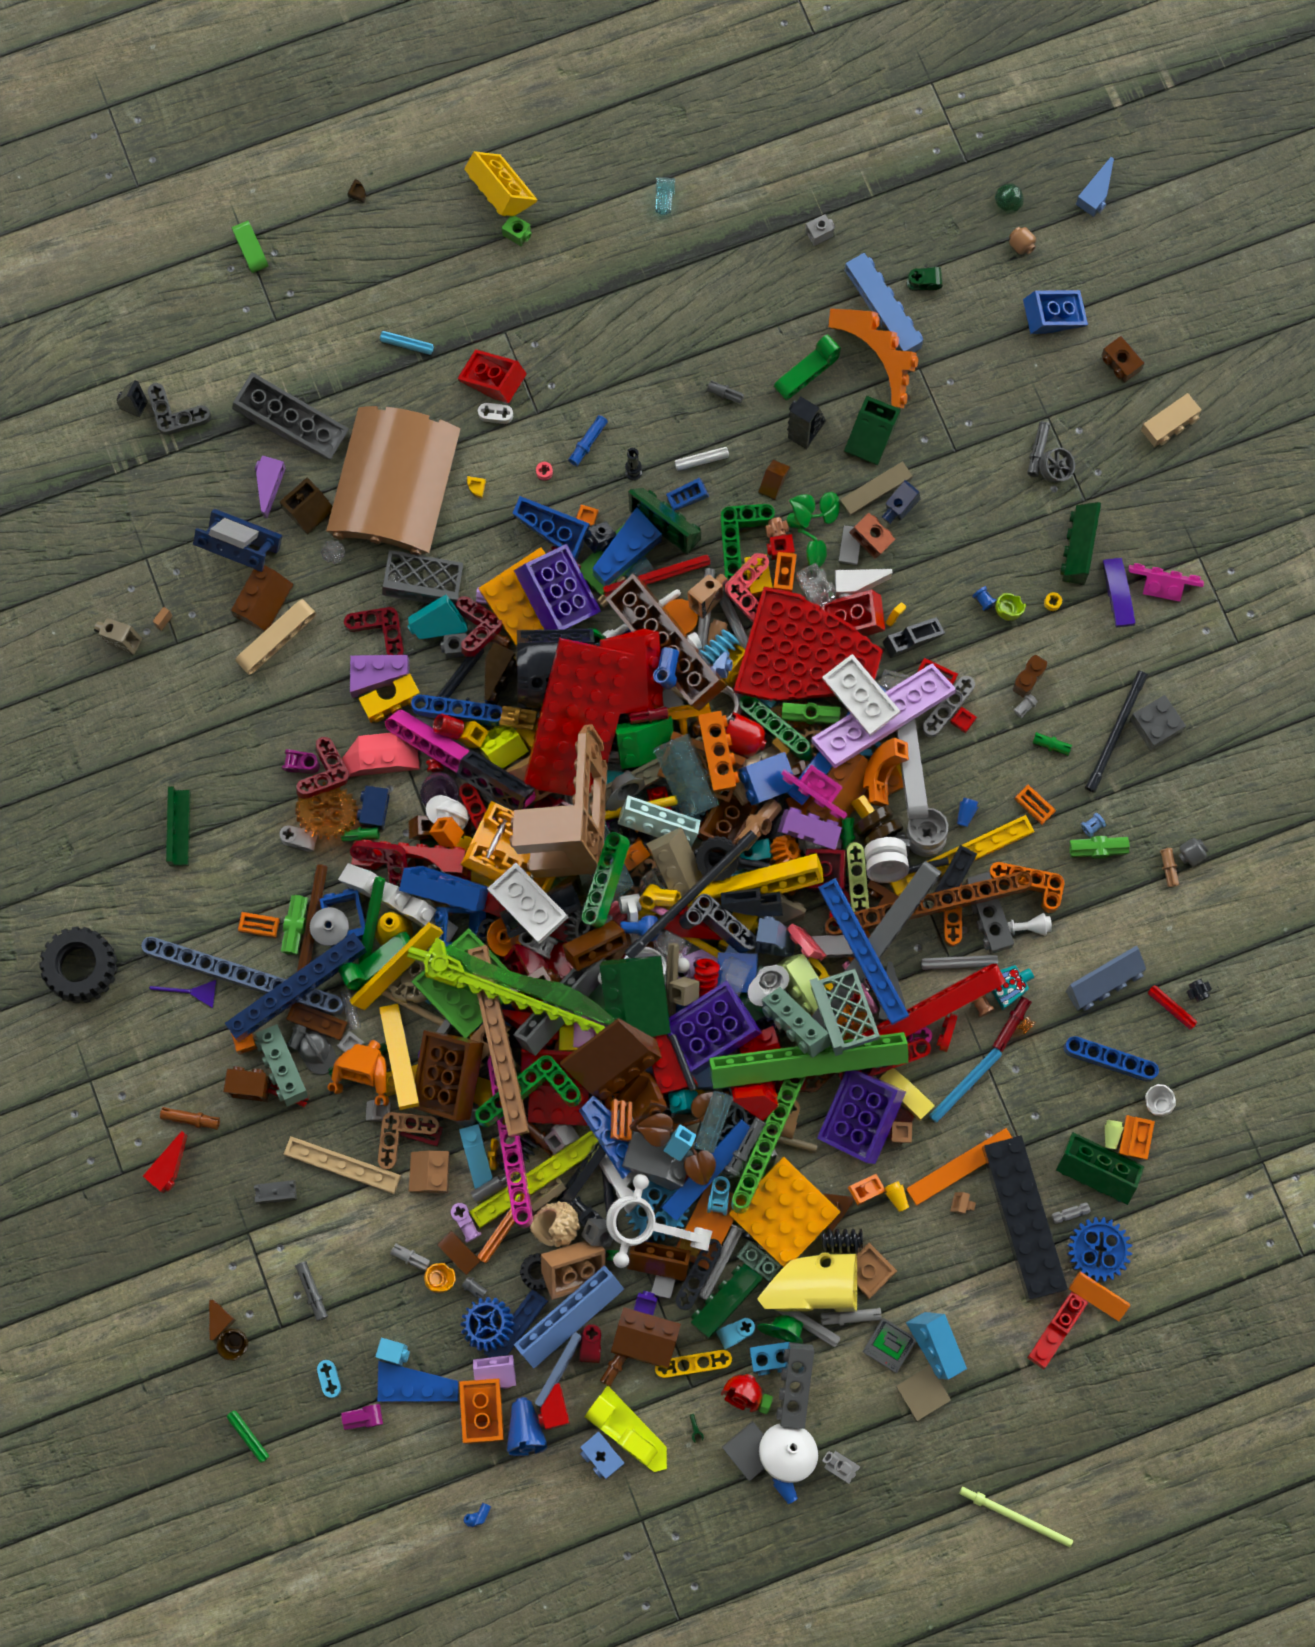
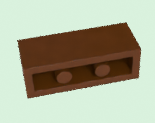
(595, 945)
(659, 1260)

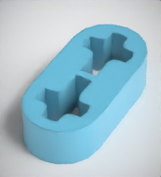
(333, 1377)

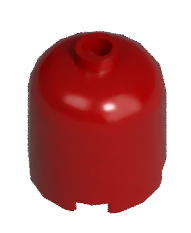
(745, 736)

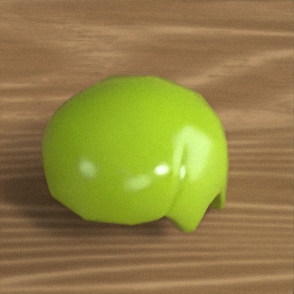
(1009, 607)

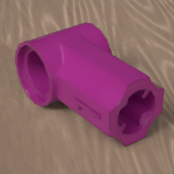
(367, 1416)

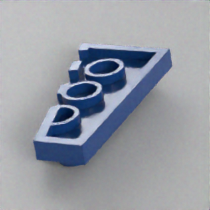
(410, 1385)

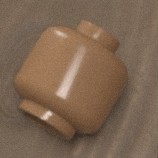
(1022, 240)

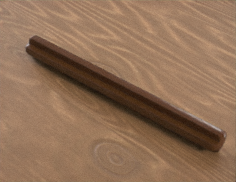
(314, 906)

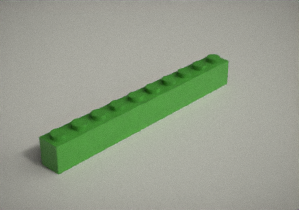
(793, 1063)

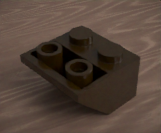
(306, 505)

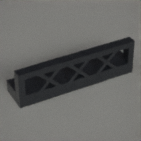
(494, 777)
(562, 896)

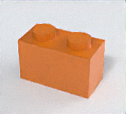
(785, 571)

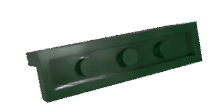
(178, 827)

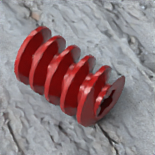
(707, 974)

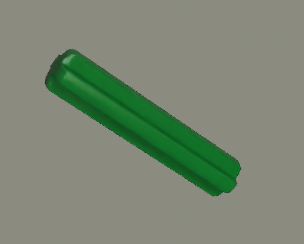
(247, 1436)

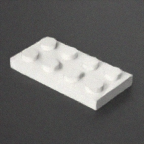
(861, 695)
(527, 903)

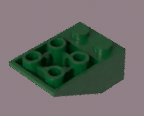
(872, 430)

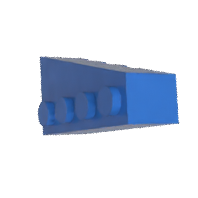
(444, 888)

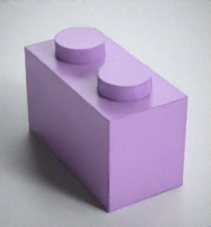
(494, 1368)

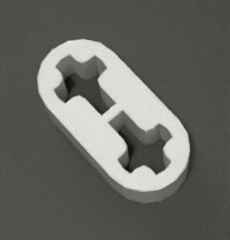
(495, 414)

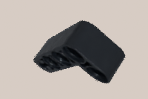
(721, 926)

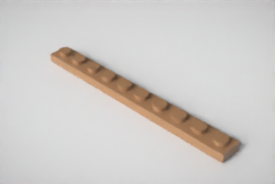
(501, 1055)

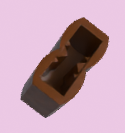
(1027, 678)

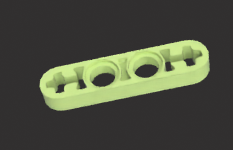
(860, 879)

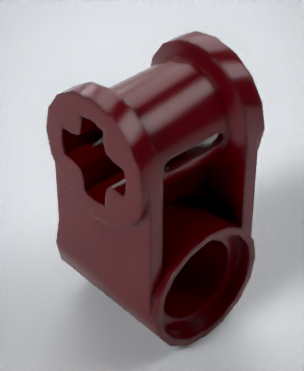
(591, 1348)

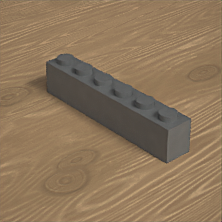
(540, 1028)

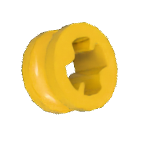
(1055, 596)

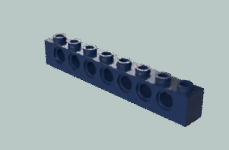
(295, 987)

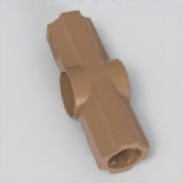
(762, 821)

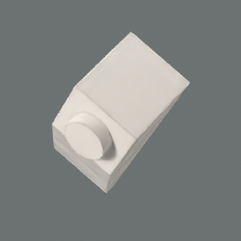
(856, 581)

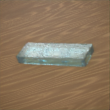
(713, 1121)

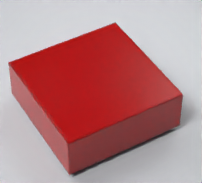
(963, 719)

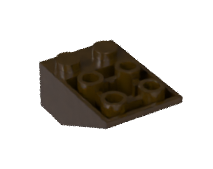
(498, 666)

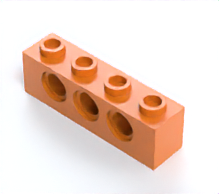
(707, 723)

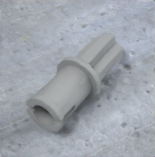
(410, 1257)

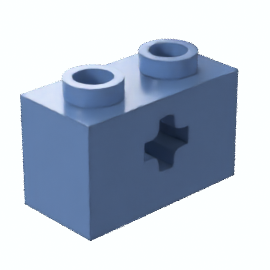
(612, 1462)

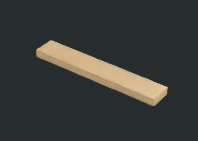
(342, 1165)

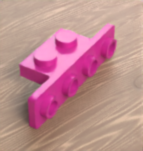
(1164, 584)
(819, 786)

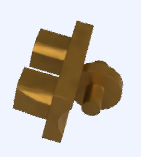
(518, 718)

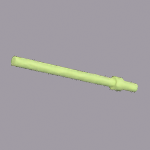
(979, 1499)

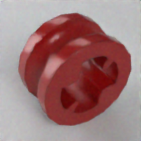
(434, 766)

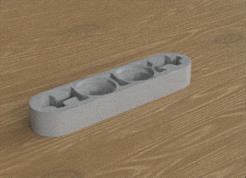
(950, 707)

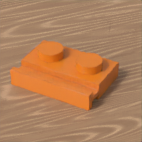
(1136, 1137)

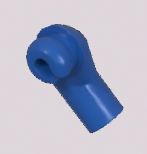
(477, 1518)

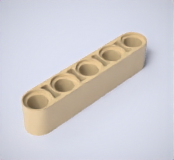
(275, 637)

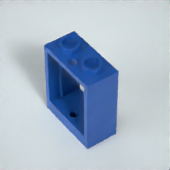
(347, 895)
(441, 921)

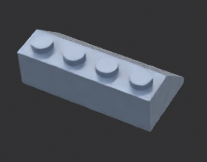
(1106, 979)

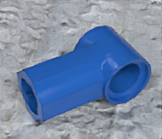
(667, 667)

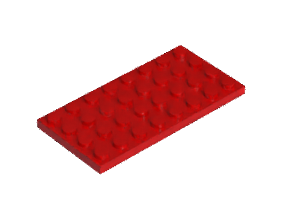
(582, 690)

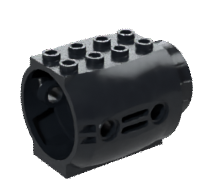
(535, 660)

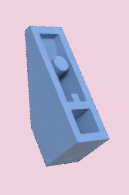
(1094, 195)

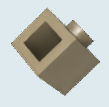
(683, 991)

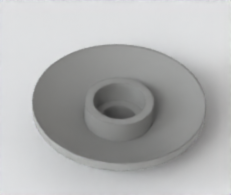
(331, 935)

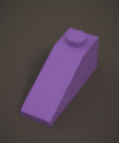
(269, 476)

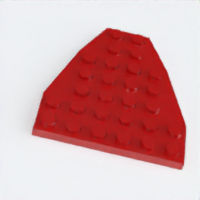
(796, 646)

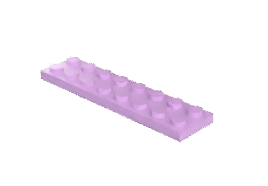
(911, 697)

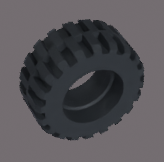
(61, 947)

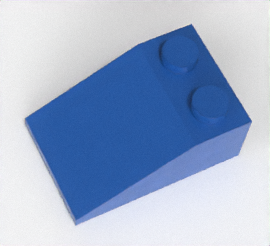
(1054, 311)

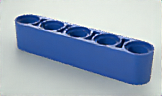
(450, 704)
(1121, 1058)

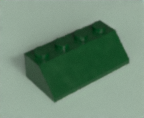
(1081, 543)
(1100, 1168)
(726, 1301)

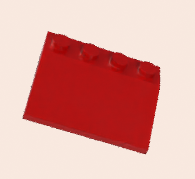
(642, 689)

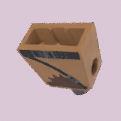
(706, 594)

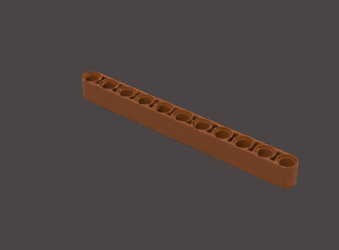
(939, 906)

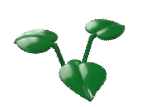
(803, 507)

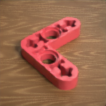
(742, 585)

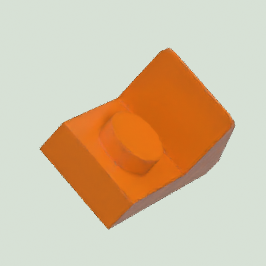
(866, 1189)

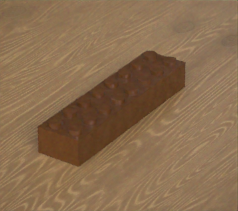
(642, 610)

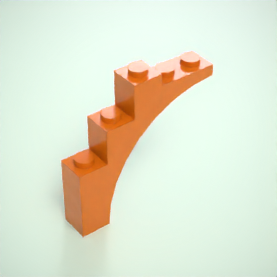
(883, 343)

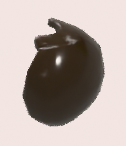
(232, 1344)

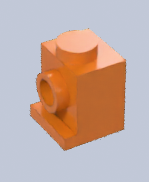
(246, 1045)

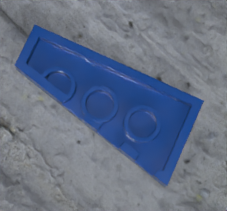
(599, 1121)

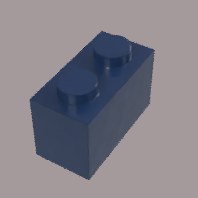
(374, 807)

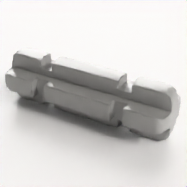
(1071, 1213)

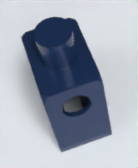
(906, 496)

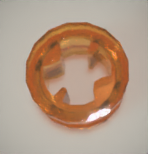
(1026, 1025)

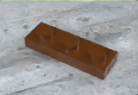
(317, 1021)

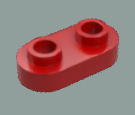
(949, 1024)

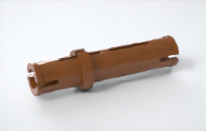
(185, 1117)

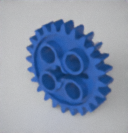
(1117, 1253)

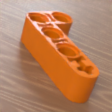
(1044, 885)

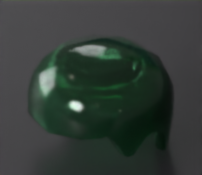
(1009, 197)

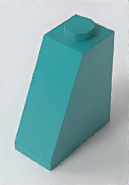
(437, 620)

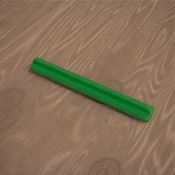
(372, 916)

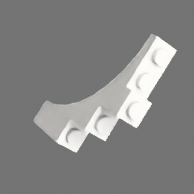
(401, 902)

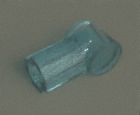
(665, 190)

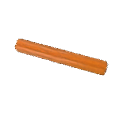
(498, 1235)

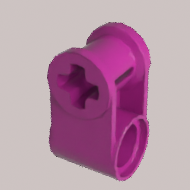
(296, 762)

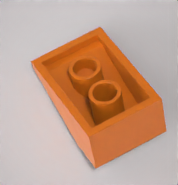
(481, 1411)

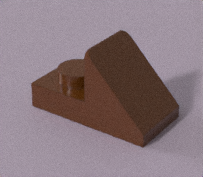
(878, 891)

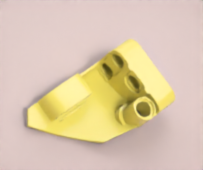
(809, 1286)

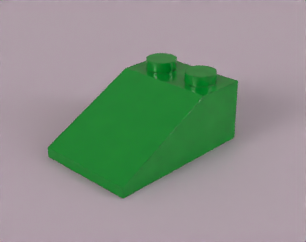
(638, 740)

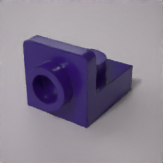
(646, 1303)

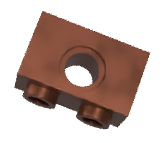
(872, 545)

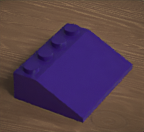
(557, 589)
(712, 1027)
(861, 1115)

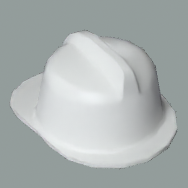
(443, 806)
(766, 981)

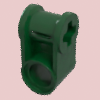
(925, 278)

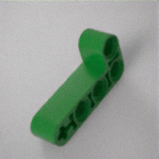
(824, 355)
(358, 975)

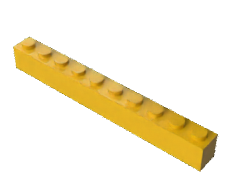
(775, 878)

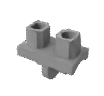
(840, 1466)

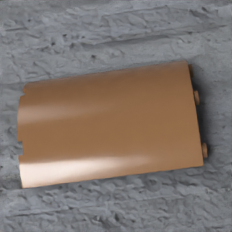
(393, 478)

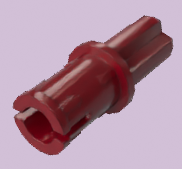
(649, 715)

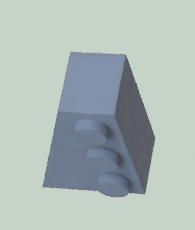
(773, 938)

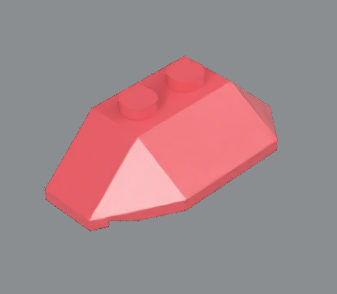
(380, 755)

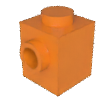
(446, 832)

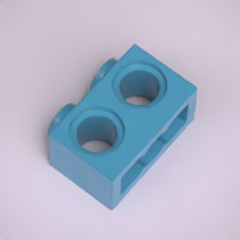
(770, 1353)

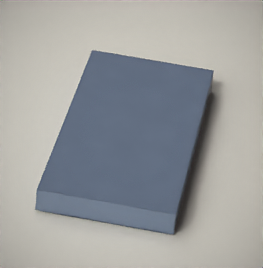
(559, 1368)

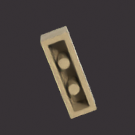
(1171, 420)

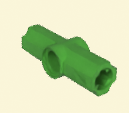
(797, 712)
(1099, 847)
(294, 925)

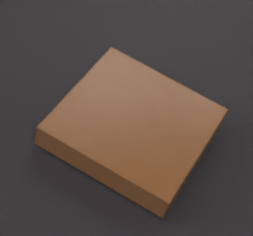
(872, 1270)

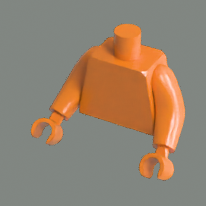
(364, 1066)

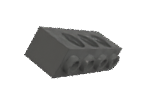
(1004, 939)
(795, 1416)

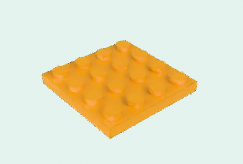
(510, 601)
(785, 1213)

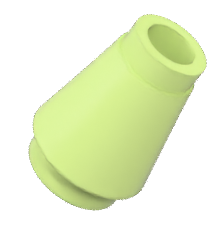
(1113, 1132)

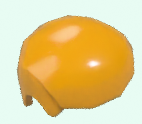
(439, 1278)

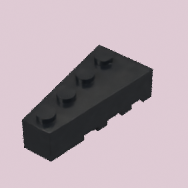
(804, 422)

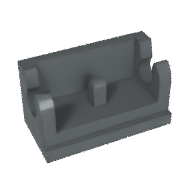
(275, 1192)

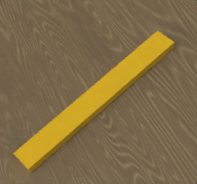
(981, 845)

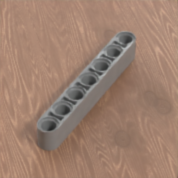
(912, 773)

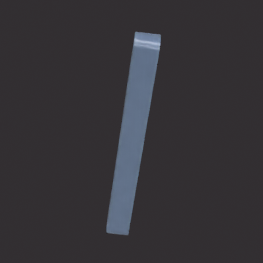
(233, 973)

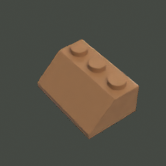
(570, 1267)

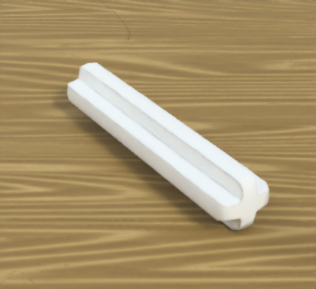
(701, 458)

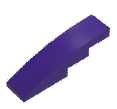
(1118, 592)

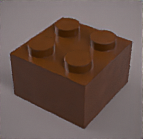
(247, 1084)

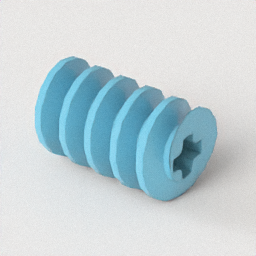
(718, 648)

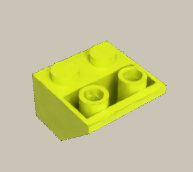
(503, 746)

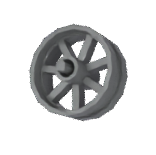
(1057, 465)

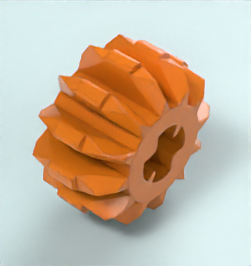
(785, 849)

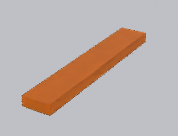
(953, 1170)

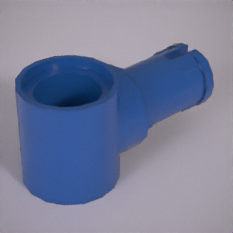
(639, 927)

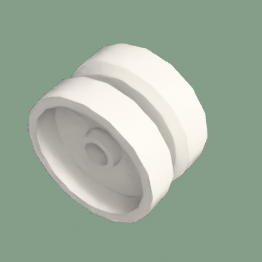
(886, 860)

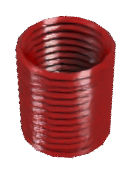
(448, 726)

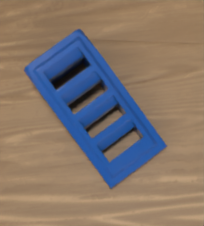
(690, 500)

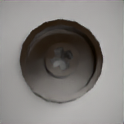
(878, 825)

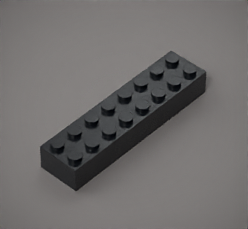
(1024, 1218)

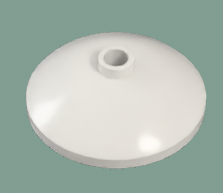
(783, 1462)

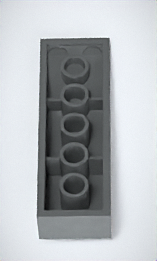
(289, 417)

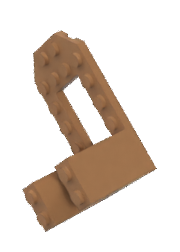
(566, 837)

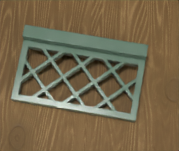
(830, 1020)

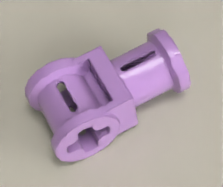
(465, 1222)

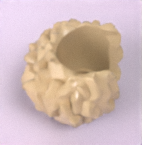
(555, 1224)

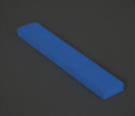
(686, 1195)

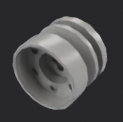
(936, 826)

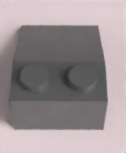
(654, 1163)

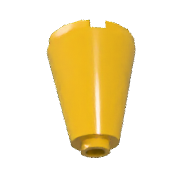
(390, 925)

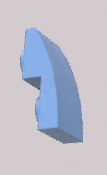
(723, 665)

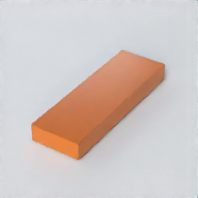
(1099, 1296)

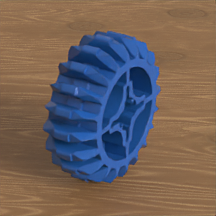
(482, 1330)

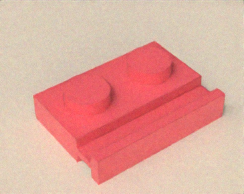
(809, 946)

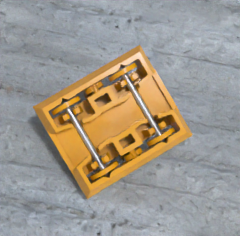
(491, 848)

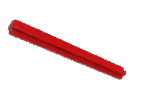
(665, 573)

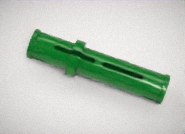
(847, 836)

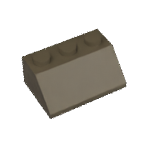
(675, 861)

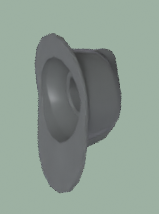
(621, 787)
(317, 1052)

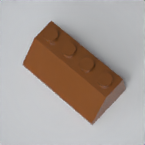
(850, 777)

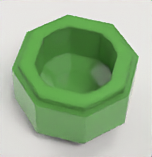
(765, 1404)

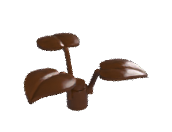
(658, 1131)

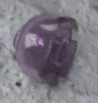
(438, 784)

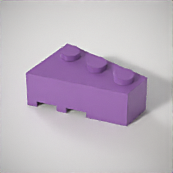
(375, 672)
(810, 828)

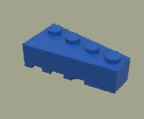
(552, 525)
(628, 546)

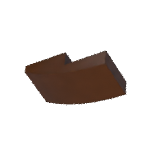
(458, 1252)

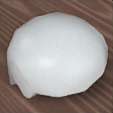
(1160, 1100)

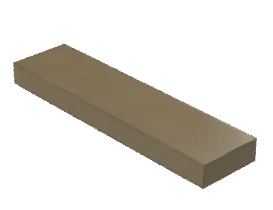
(876, 488)

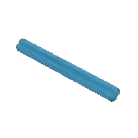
(965, 1085)

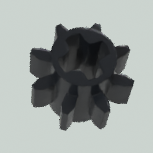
(1199, 990)

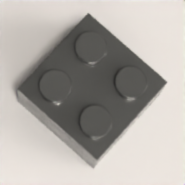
(1157, 722)

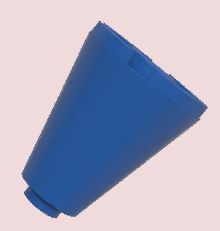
(524, 1430)

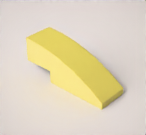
(913, 1100)

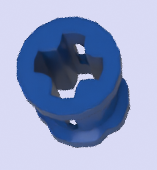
(984, 598)

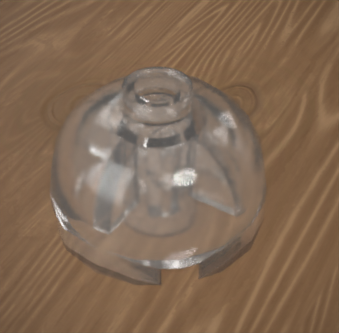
(661, 943)

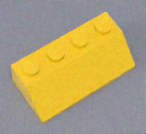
(499, 183)

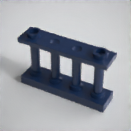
(266, 540)

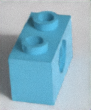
(392, 1352)

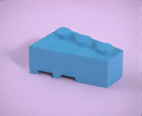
(937, 1344)

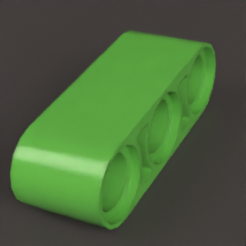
(250, 246)

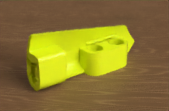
(627, 1429)

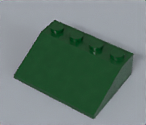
(669, 523)
(636, 993)

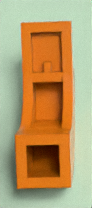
(880, 767)

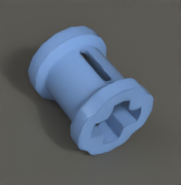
(1086, 826)

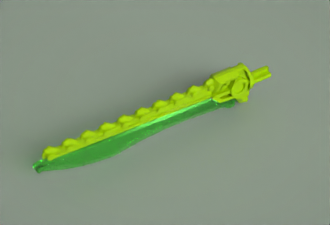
(451, 972)

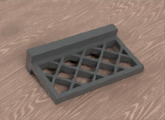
(418, 592)

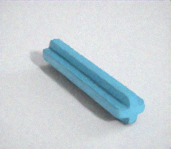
(406, 342)

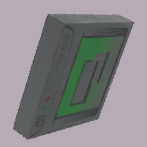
(889, 1345)

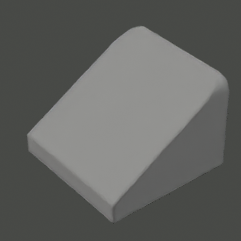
(375, 1112)

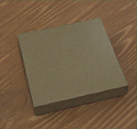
(923, 1393)

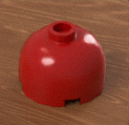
(743, 1392)

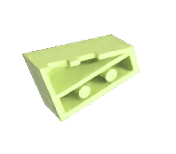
(799, 985)

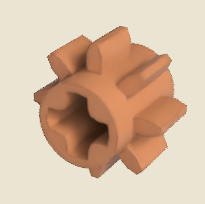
(776, 527)

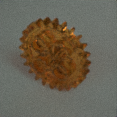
(327, 825)

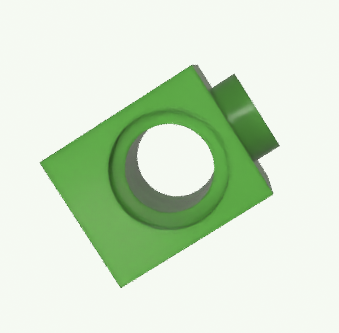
(516, 223)

